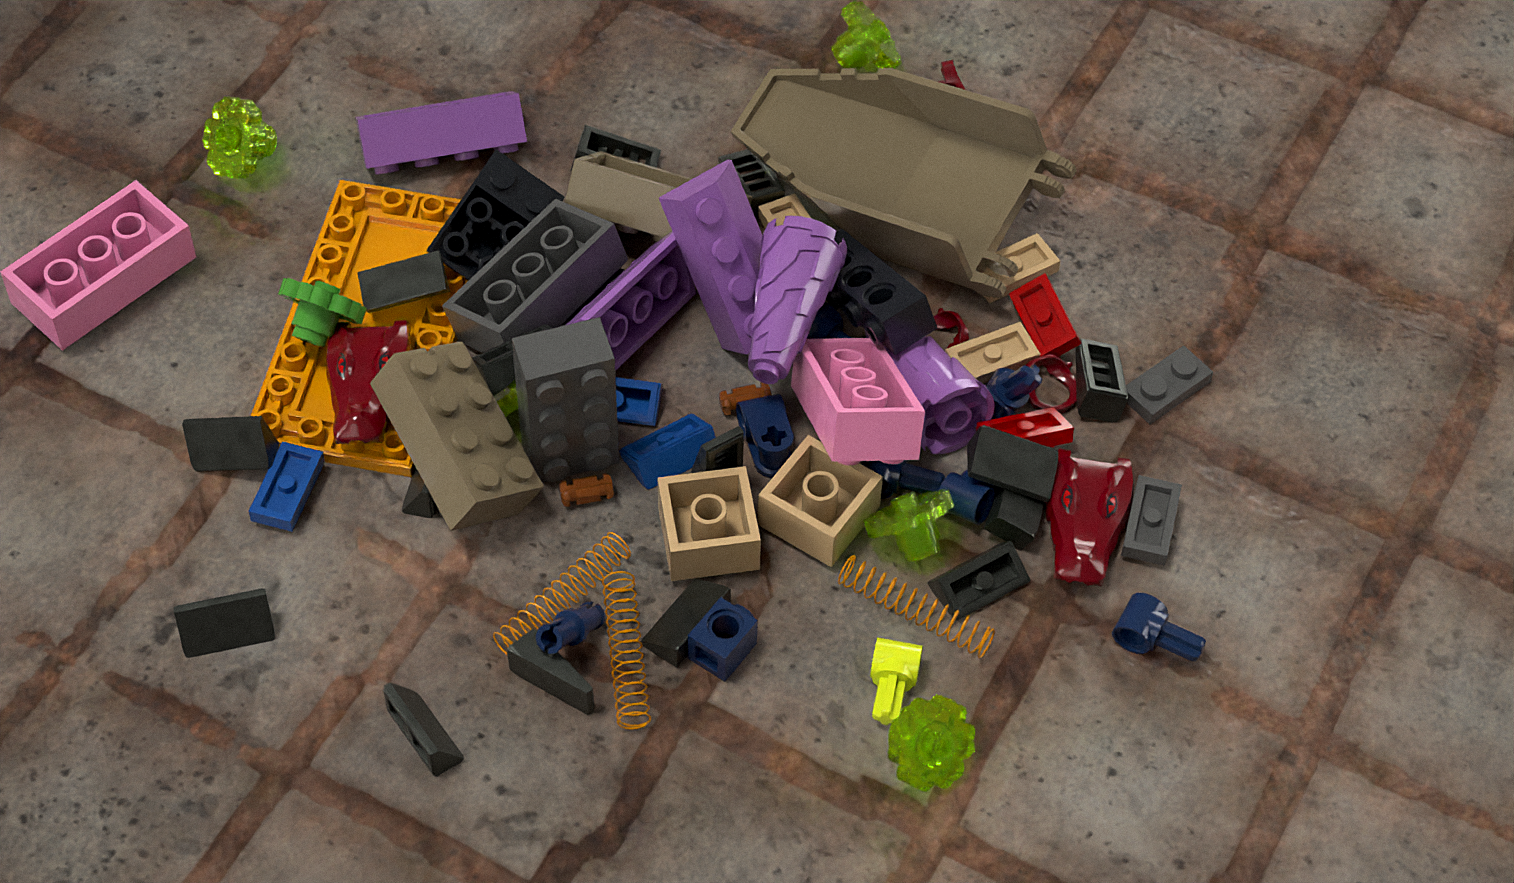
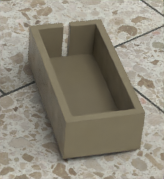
(623, 192)
(456, 435)

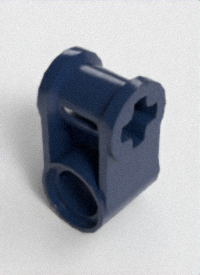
(766, 432)

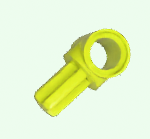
(894, 672)

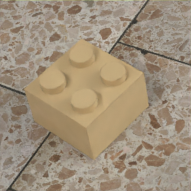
(818, 501)
(709, 523)

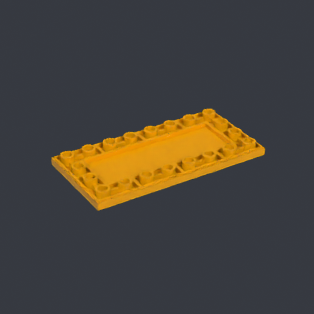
(360, 232)

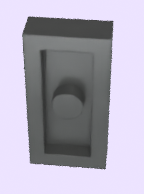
(1167, 384)
(1151, 520)

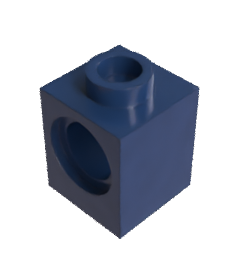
(718, 654)

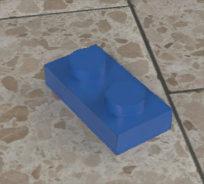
(286, 486)

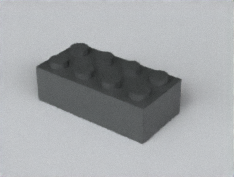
(536, 277)
(567, 399)

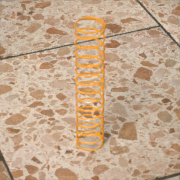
(562, 583)
(624, 589)
(980, 645)

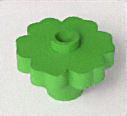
(319, 309)

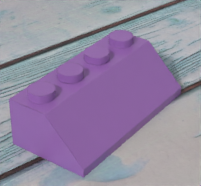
(441, 130)
(719, 248)
(641, 298)

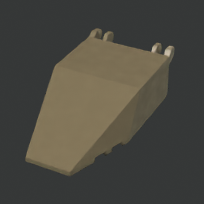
(905, 164)

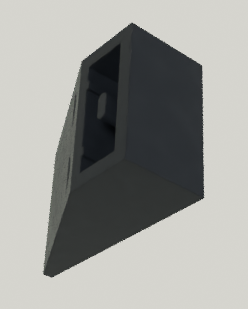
(491, 215)

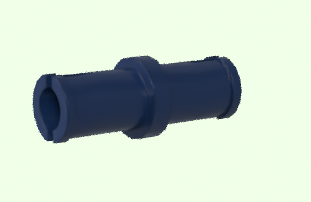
(570, 627)

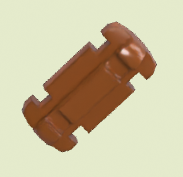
(742, 393)
(586, 490)

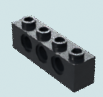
(879, 299)

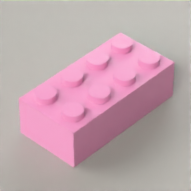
(98, 264)
(858, 401)

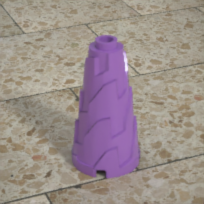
(793, 281)
(947, 393)

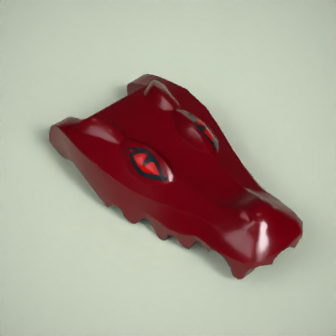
(351, 364)
(1087, 515)

